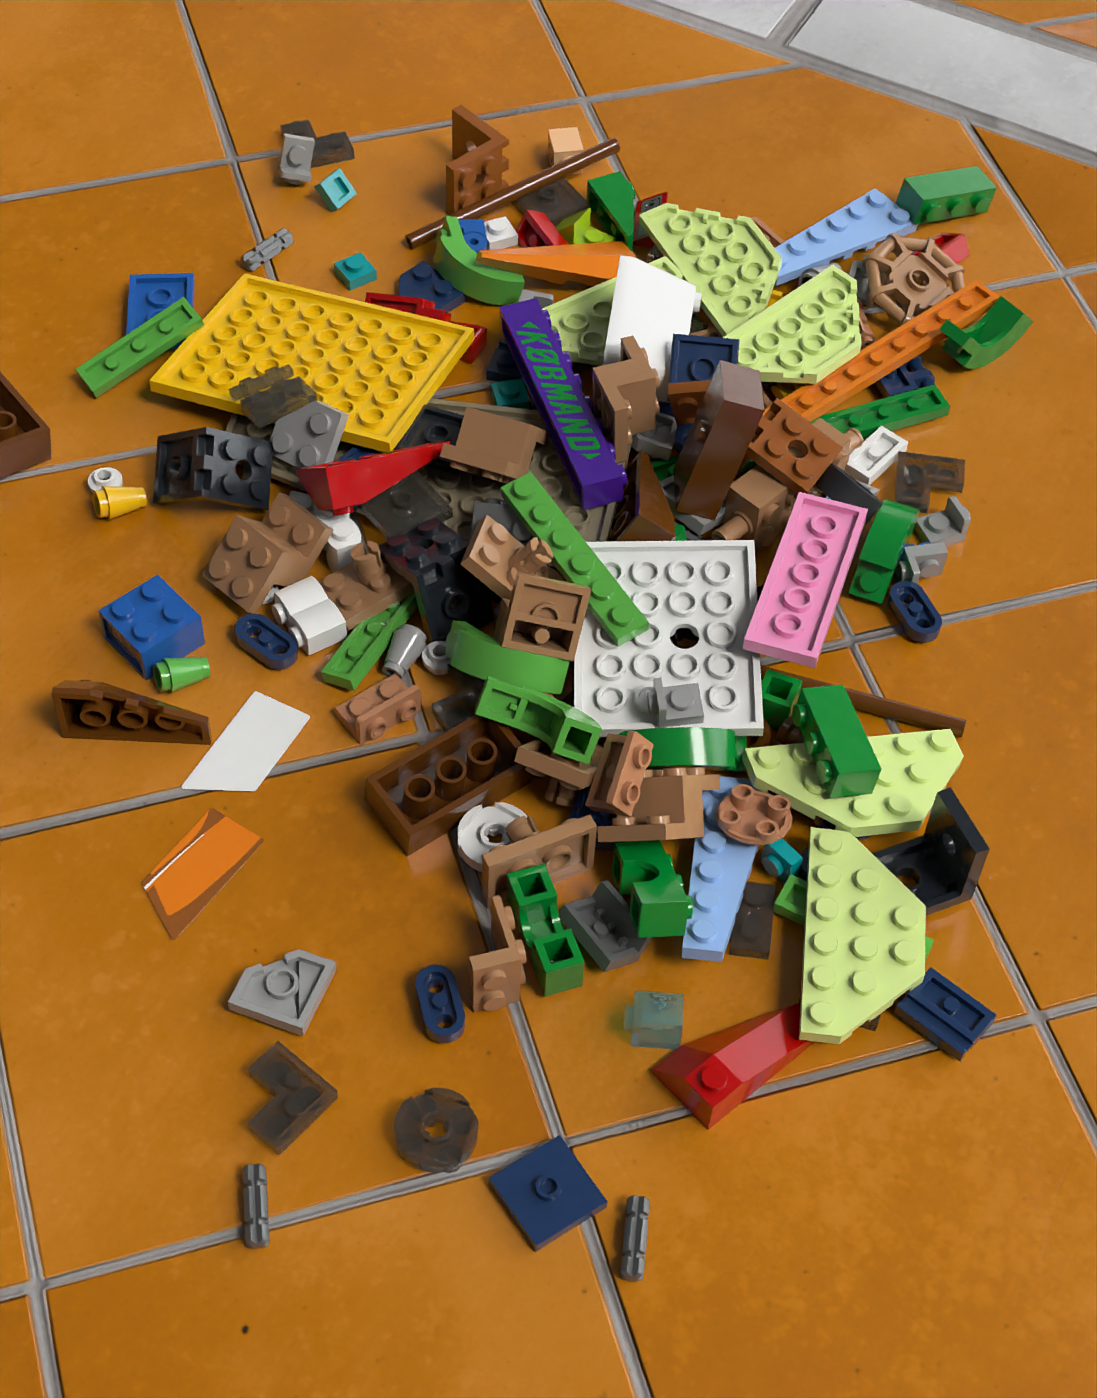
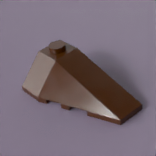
(644, 508)
(112, 713)

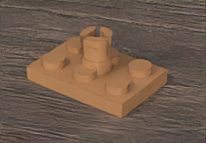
(497, 557)
(365, 585)
(565, 773)
(563, 849)

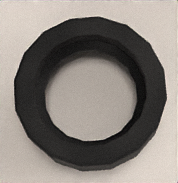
(845, 489)

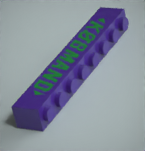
(561, 404)

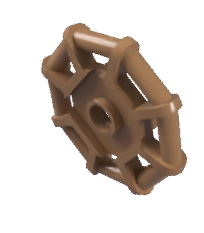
(930, 267)

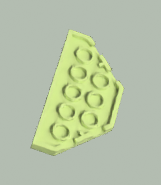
(719, 255)
(585, 318)
(804, 332)
(911, 775)
(858, 938)

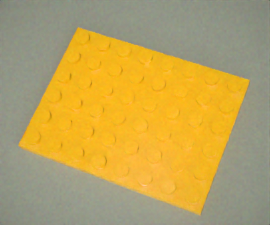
(350, 352)

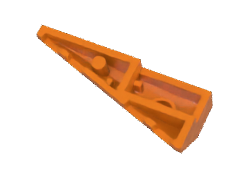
(575, 262)

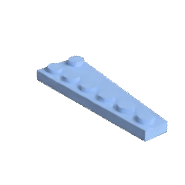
(842, 233)
(716, 880)

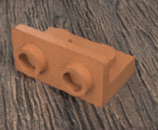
(379, 708)

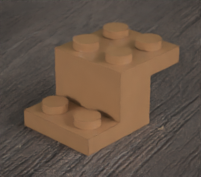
(626, 396)
(495, 445)
(267, 552)
(542, 616)
(667, 807)

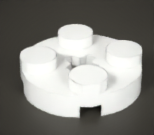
(478, 824)

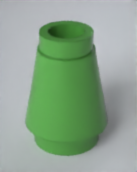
(178, 673)

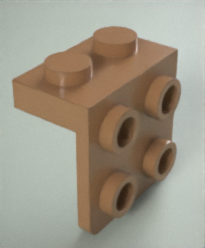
(498, 974)

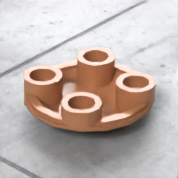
(754, 816)

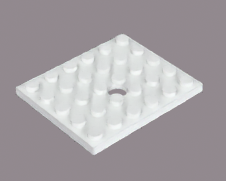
(675, 587)

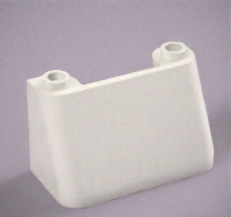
(652, 309)

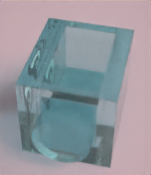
(655, 1019)

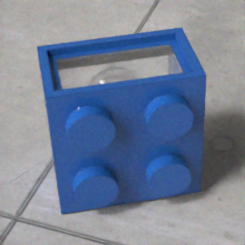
(151, 625)

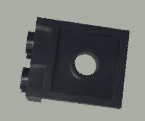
(202, 467)
(431, 562)
(944, 859)

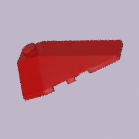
(352, 482)

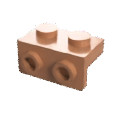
(620, 774)

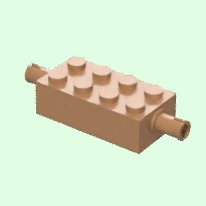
(762, 505)

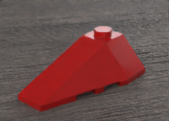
(730, 1065)

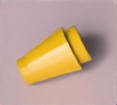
(116, 501)

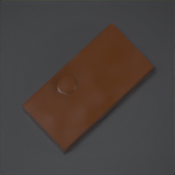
(23, 434)
(718, 440)
(444, 779)

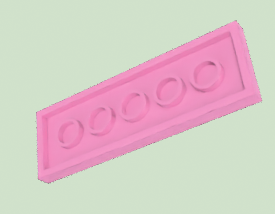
(805, 580)

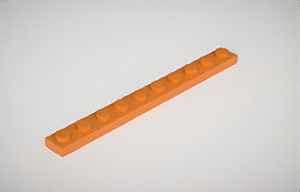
(891, 351)

